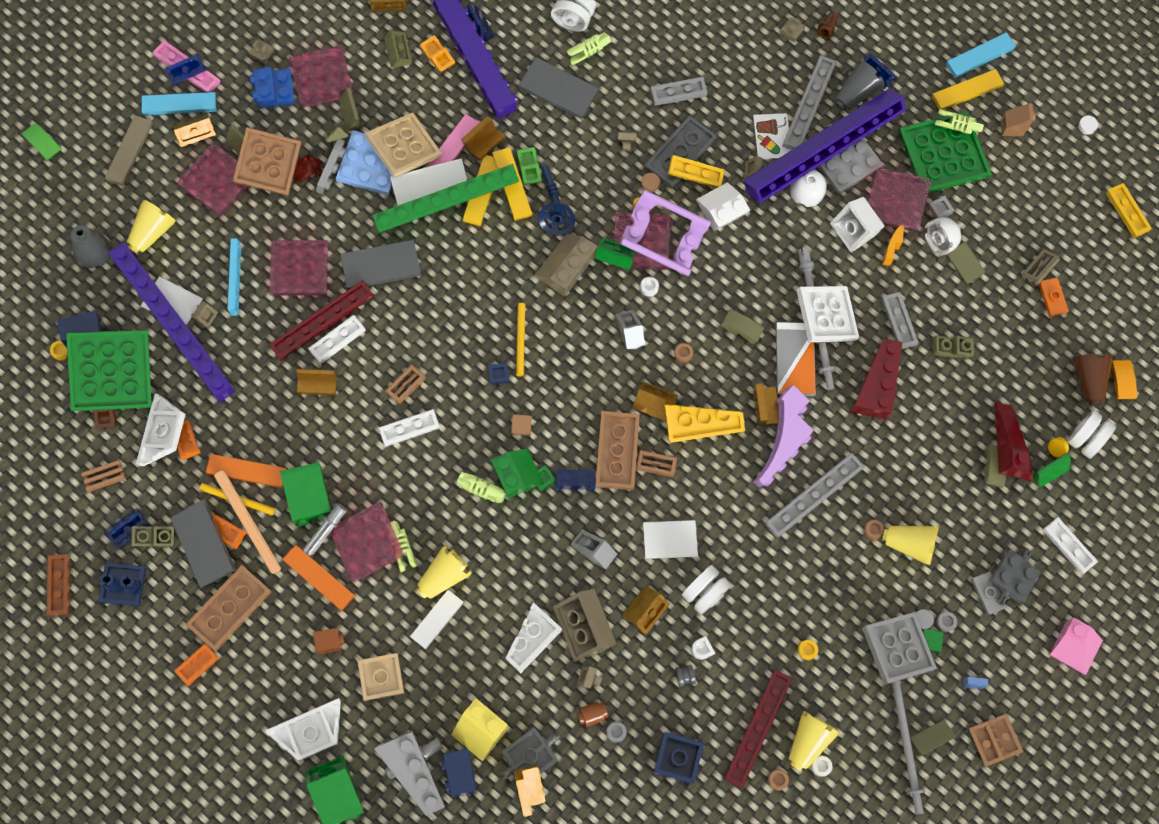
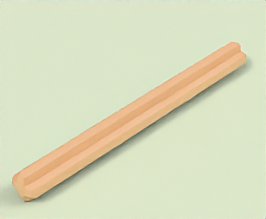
(247, 522)

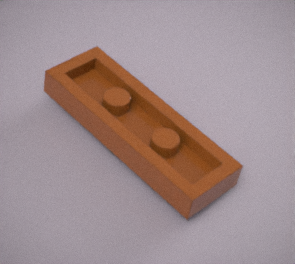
(58, 585)

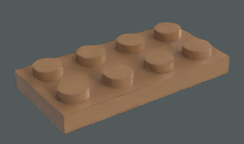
(617, 450)
(228, 608)

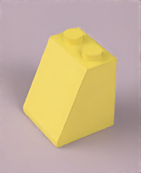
(479, 729)

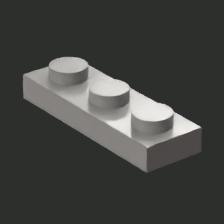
(678, 91)
(331, 166)
(899, 320)

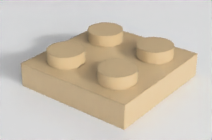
(380, 677)

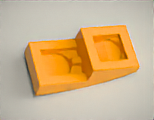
(437, 54)
(895, 243)
(1125, 379)

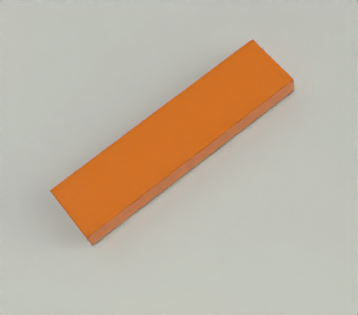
(246, 470)
(318, 577)

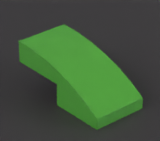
(41, 141)
(529, 166)

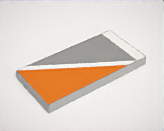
(794, 359)

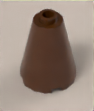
(1093, 376)

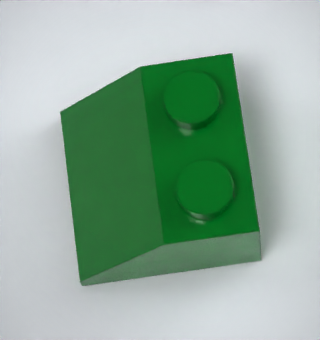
(516, 472)

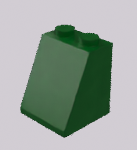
(306, 493)
(334, 792)

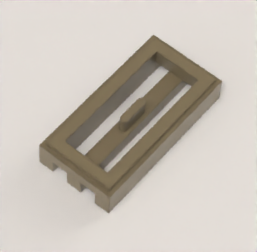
(1036, 277)

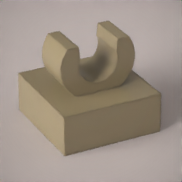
(792, 29)
(261, 51)
(626, 138)
(753, 166)
(204, 314)
(587, 677)

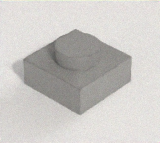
(941, 207)

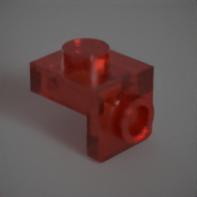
(307, 167)

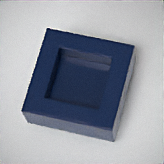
(498, 374)

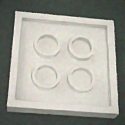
(827, 314)

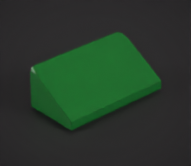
(615, 254)
(1052, 470)

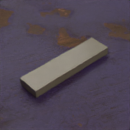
(128, 150)

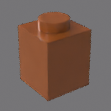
(328, 641)

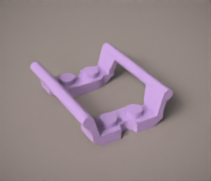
(688, 242)

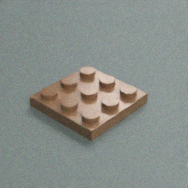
(267, 161)

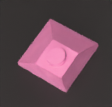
(1076, 645)

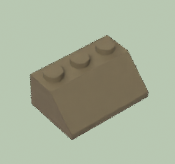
(567, 263)
(584, 625)

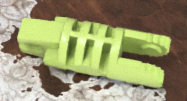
(588, 47)
(959, 122)
(481, 487)
(404, 543)

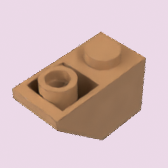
(1017, 120)

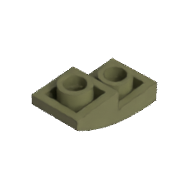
(740, 324)
(953, 347)
(991, 470)
(152, 536)

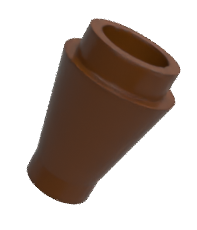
(827, 26)

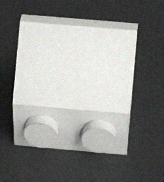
(722, 206)
(857, 224)

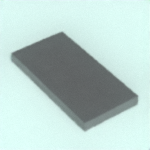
(558, 88)
(688, 141)
(381, 264)
(203, 543)

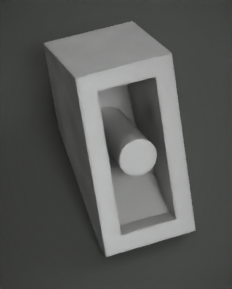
(630, 329)
(594, 549)

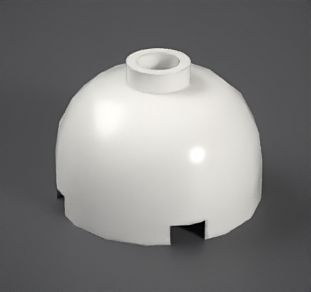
(809, 189)
(943, 235)

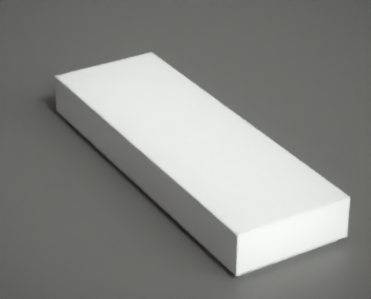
(337, 339)
(409, 427)
(1070, 545)
(436, 619)

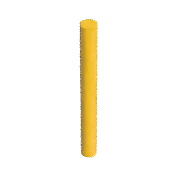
(520, 340)
(247, 502)

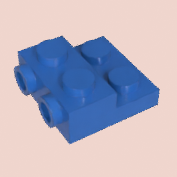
(272, 87)

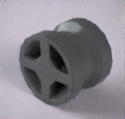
(685, 675)

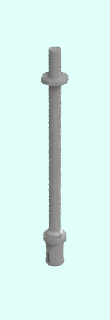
(806, 267)
(915, 791)

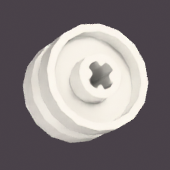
(573, 13)
(1093, 435)
(706, 589)

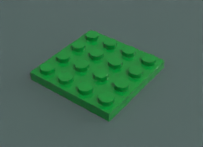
(944, 154)
(109, 370)

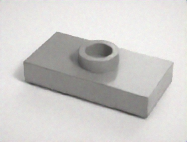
(987, 593)

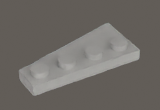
(411, 769)

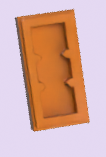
(1053, 297)
(187, 443)
(230, 533)
(196, 664)

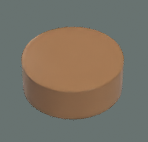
(650, 182)
(683, 353)
(873, 529)
(778, 780)

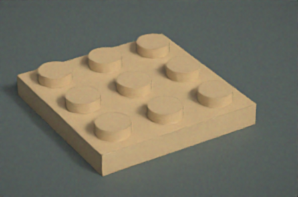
(403, 145)

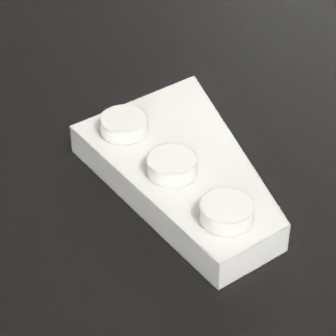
(535, 635)

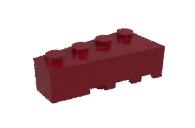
(879, 385)

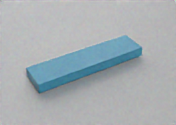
(980, 55)
(179, 103)
(234, 277)

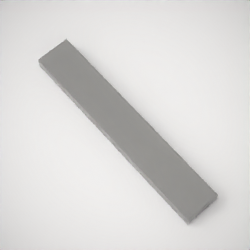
(809, 103)
(814, 495)

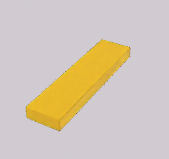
(967, 90)
(514, 193)
(477, 207)

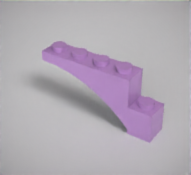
(791, 433)

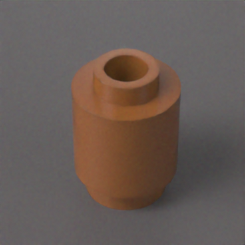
(592, 714)

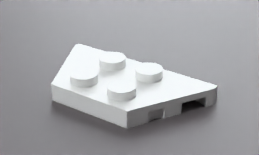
(161, 431)
(310, 731)

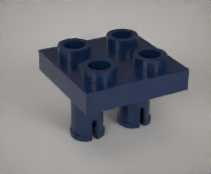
(122, 584)

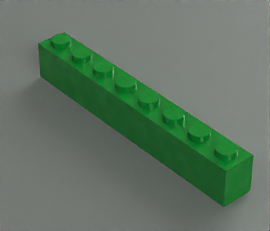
(445, 198)

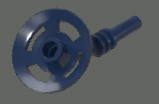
(558, 212)

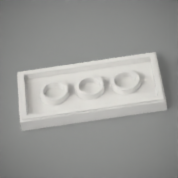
(427, 180)

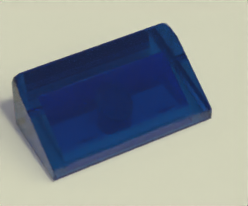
(480, 21)
(185, 69)
(882, 71)
(575, 479)
(120, 531)

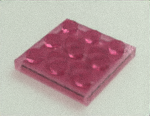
(320, 76)
(212, 180)
(899, 198)
(655, 238)
(299, 267)
(366, 542)

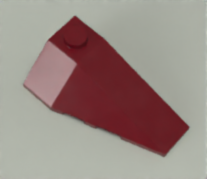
(1011, 446)

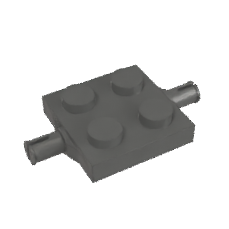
(1014, 576)
(530, 751)

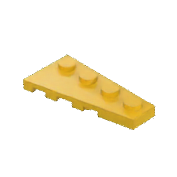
(698, 422)

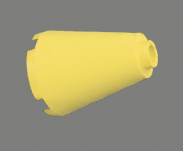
(148, 227)
(913, 541)
(443, 573)
(810, 740)

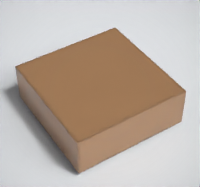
(521, 425)

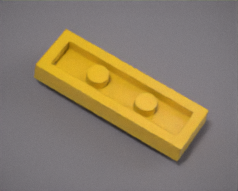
(695, 171)
(1128, 210)

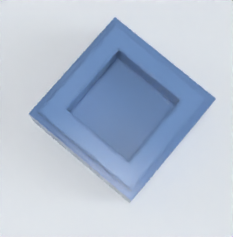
(973, 682)

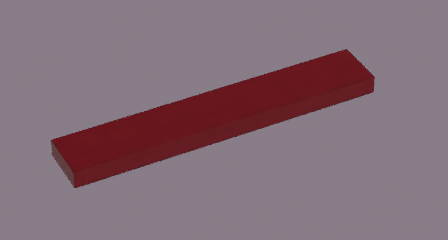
(321, 320)
(757, 729)

